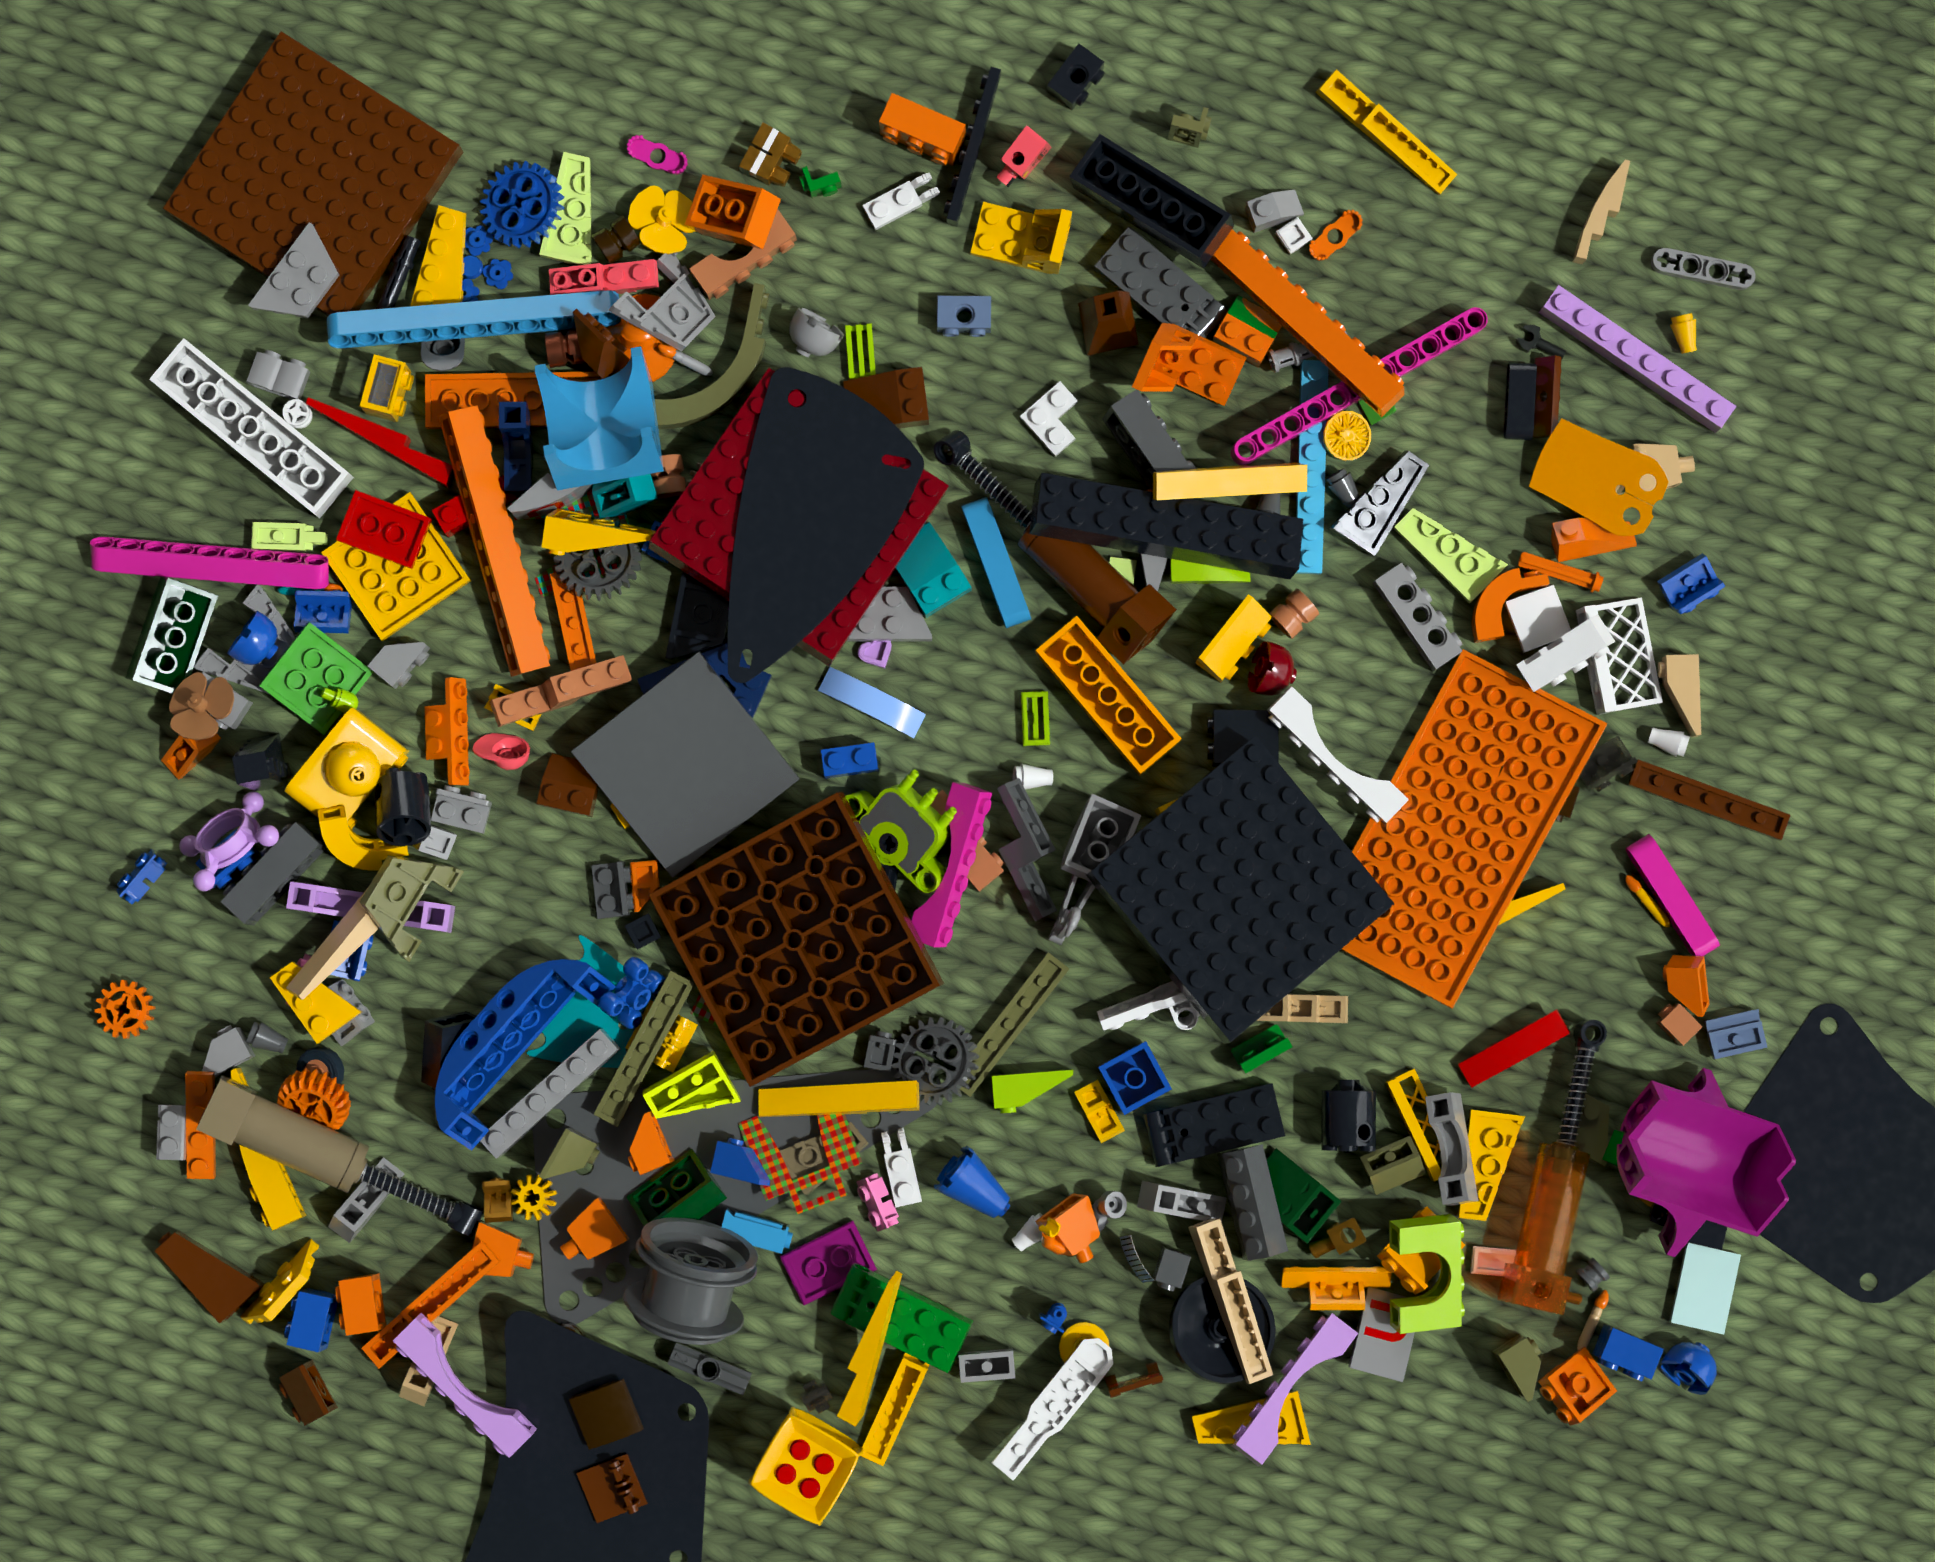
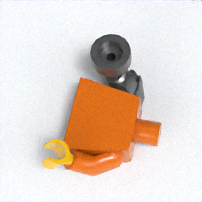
(1077, 1223)

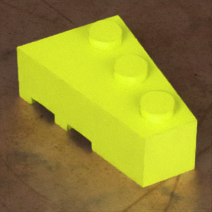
(692, 1088)

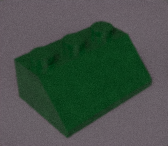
(678, 1191)

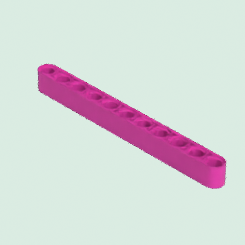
(1323, 402)

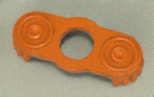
(1347, 224)

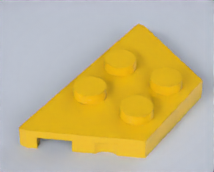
(281, 1290)

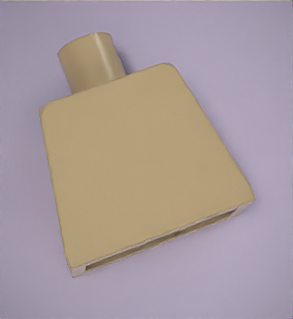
(1670, 463)

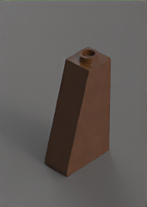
(210, 1277)

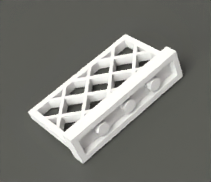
(1599, 671)

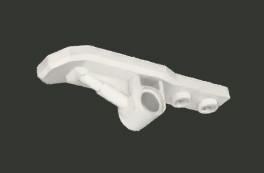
(1140, 1007)
(1056, 1404)

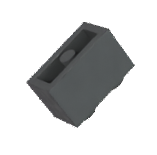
(1171, 1268)

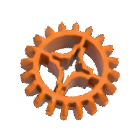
(315, 1098)

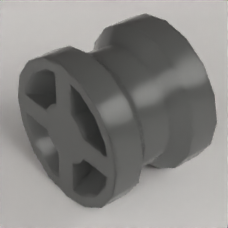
(1592, 1274)

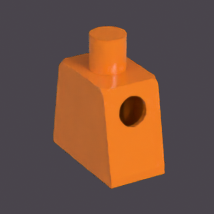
(593, 1232)
(505, 1247)

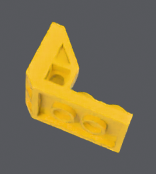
(1022, 237)

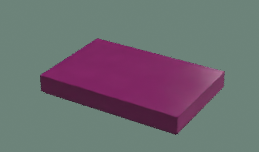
(826, 1261)

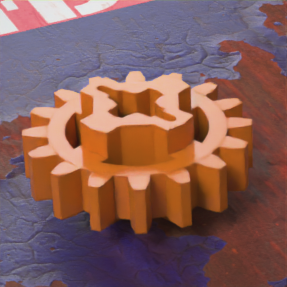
(129, 999)

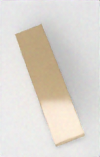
(1606, 205)
(1309, 1009)

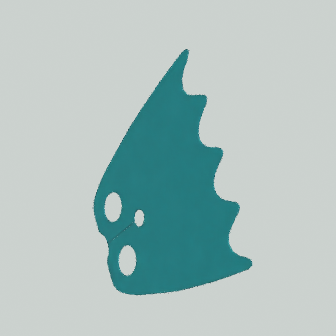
(583, 1018)

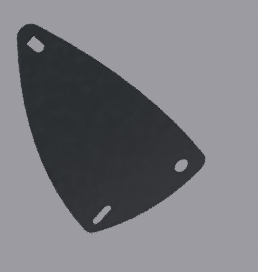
(810, 513)

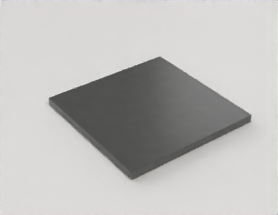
(685, 764)

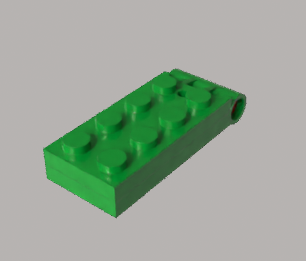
(916, 1322)

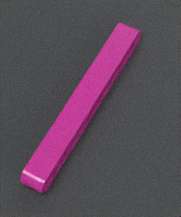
(209, 562)

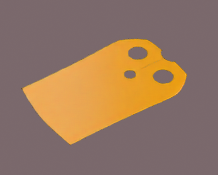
(1584, 472)

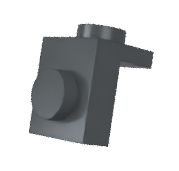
(880, 1051)

